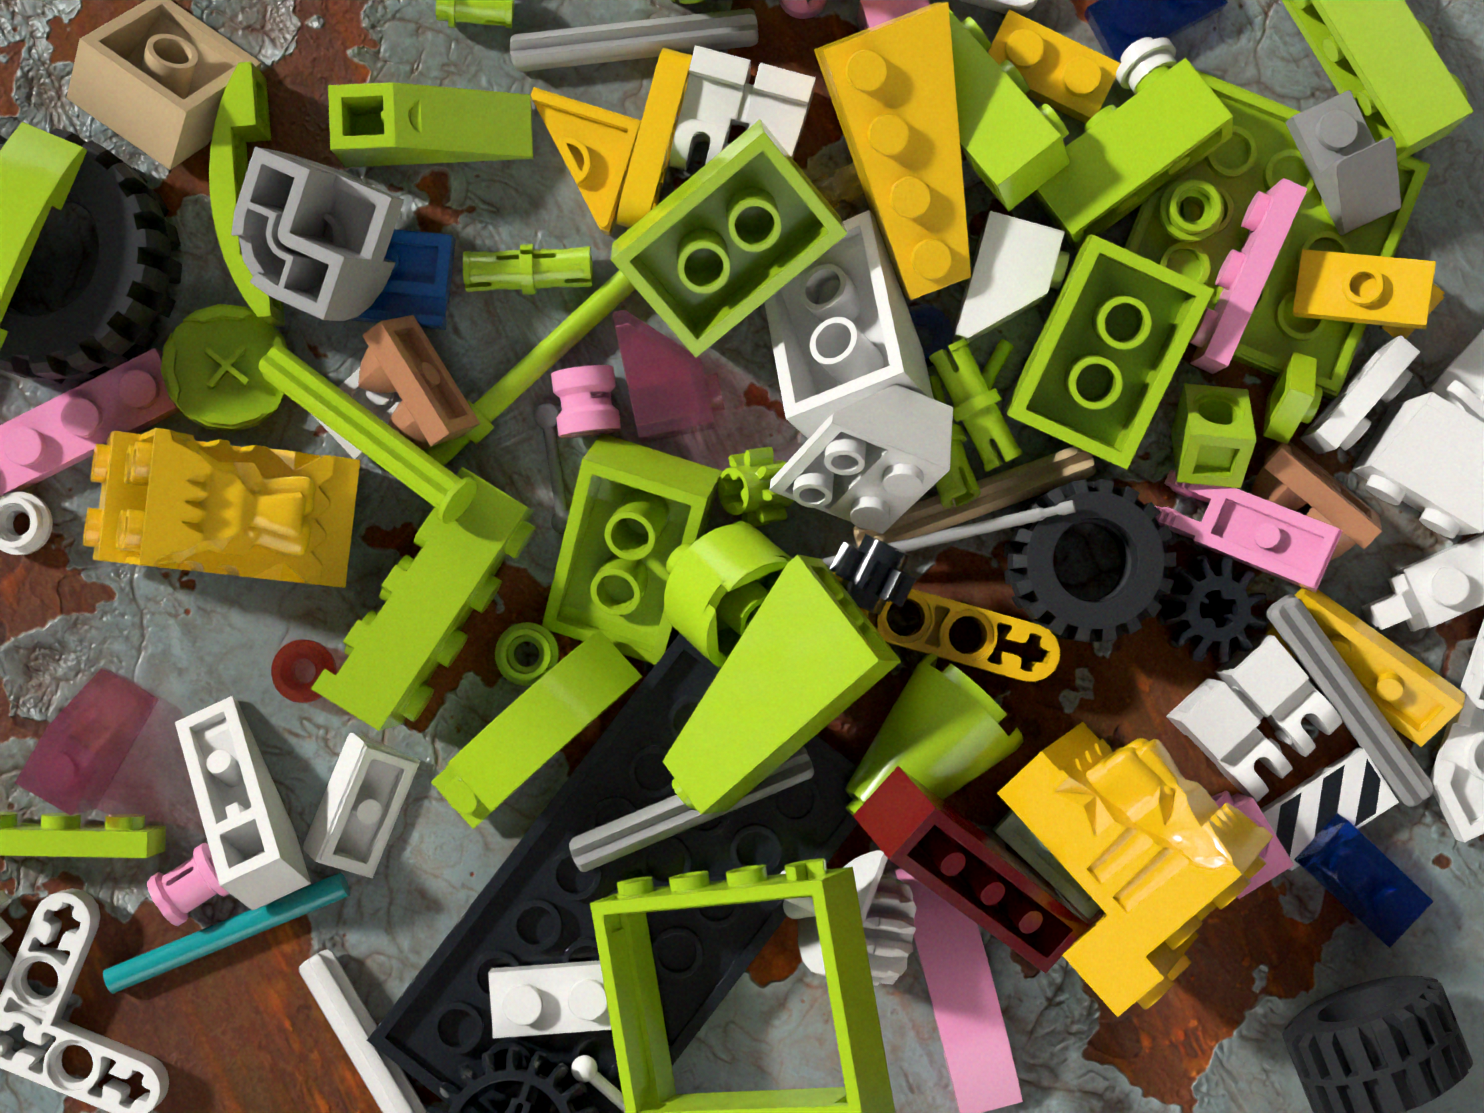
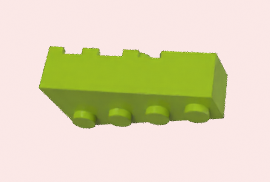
(425, 609)

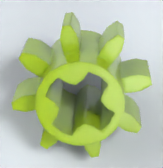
(746, 487)

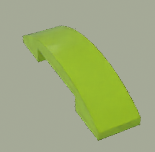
(239, 119)
(34, 177)

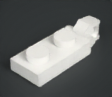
(1433, 588)

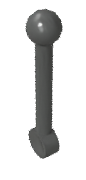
(545, 417)

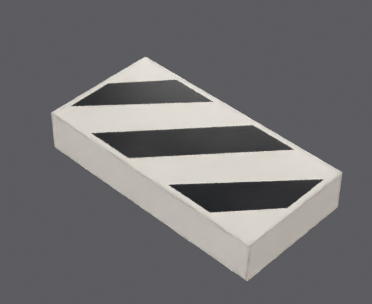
(1345, 787)

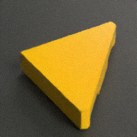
(594, 148)

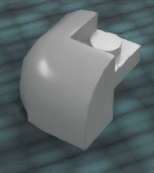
(314, 234)

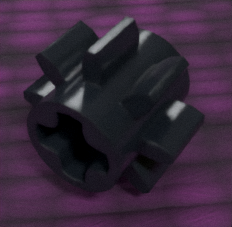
(873, 573)

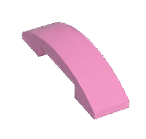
(963, 1003)

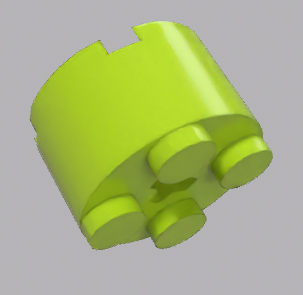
(720, 586)

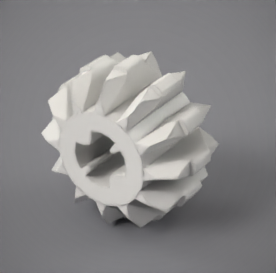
(889, 930)

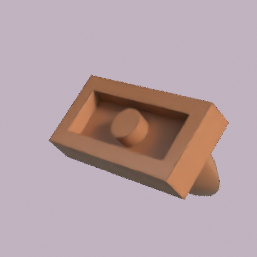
(407, 363)
(1295, 479)

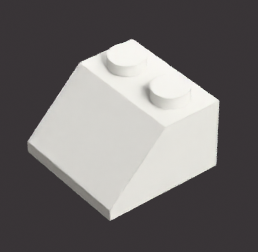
(1430, 460)

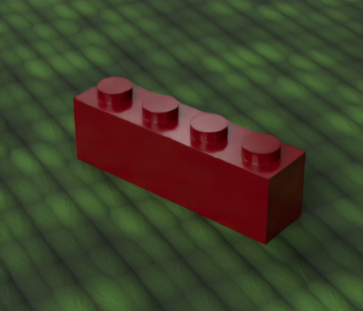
(969, 870)

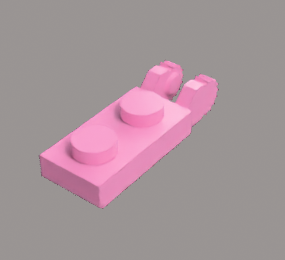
(1255, 532)

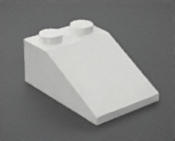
(843, 330)

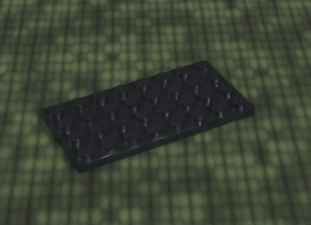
(541, 908)

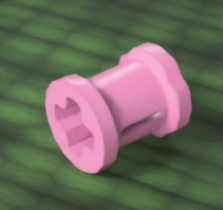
(186, 886)

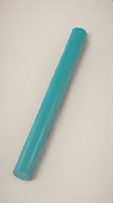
(226, 933)

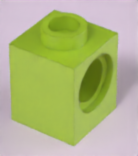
(1213, 435)

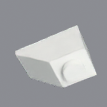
(1009, 273)

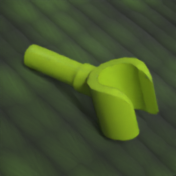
(996, 362)

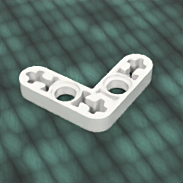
(43, 1016)

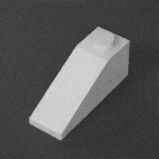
(240, 807)

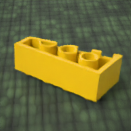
(903, 134)

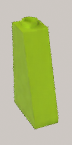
(780, 686)

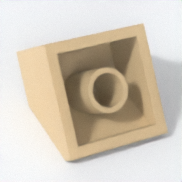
(155, 78)

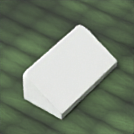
(360, 806)

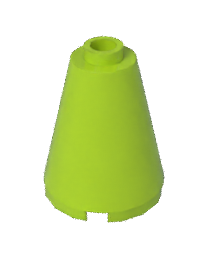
(937, 732)

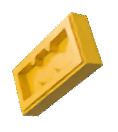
(1364, 289)

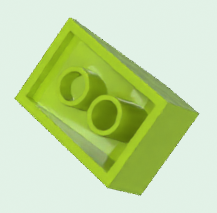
(619, 533)

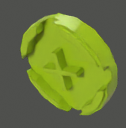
(215, 370)

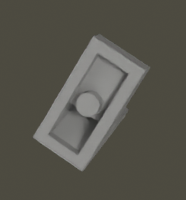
(1345, 162)

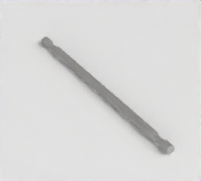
(978, 528)

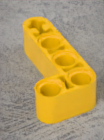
(933, 636)

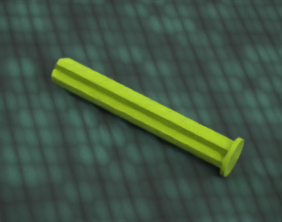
(369, 433)

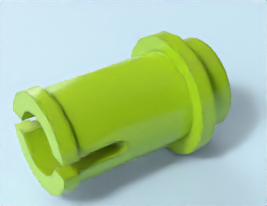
(476, 12)

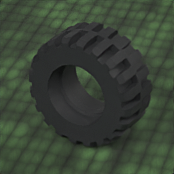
(125, 286)

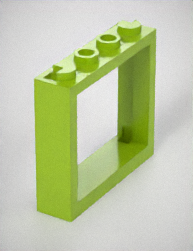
(637, 1007)

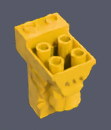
(222, 508)
(1143, 850)

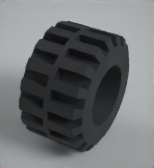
(1142, 554)
(1378, 1047)

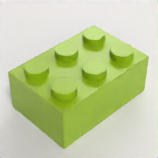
(727, 239)
(1108, 350)

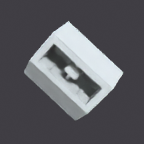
(871, 458)

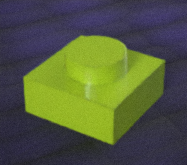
(1292, 398)

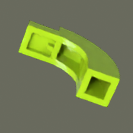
(535, 728)

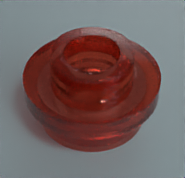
(284, 669)

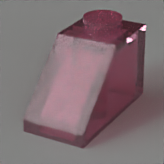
(664, 382)
(87, 743)

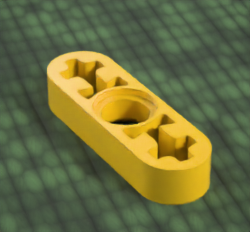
(654, 138)

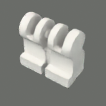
(722, 97)
(1254, 685)

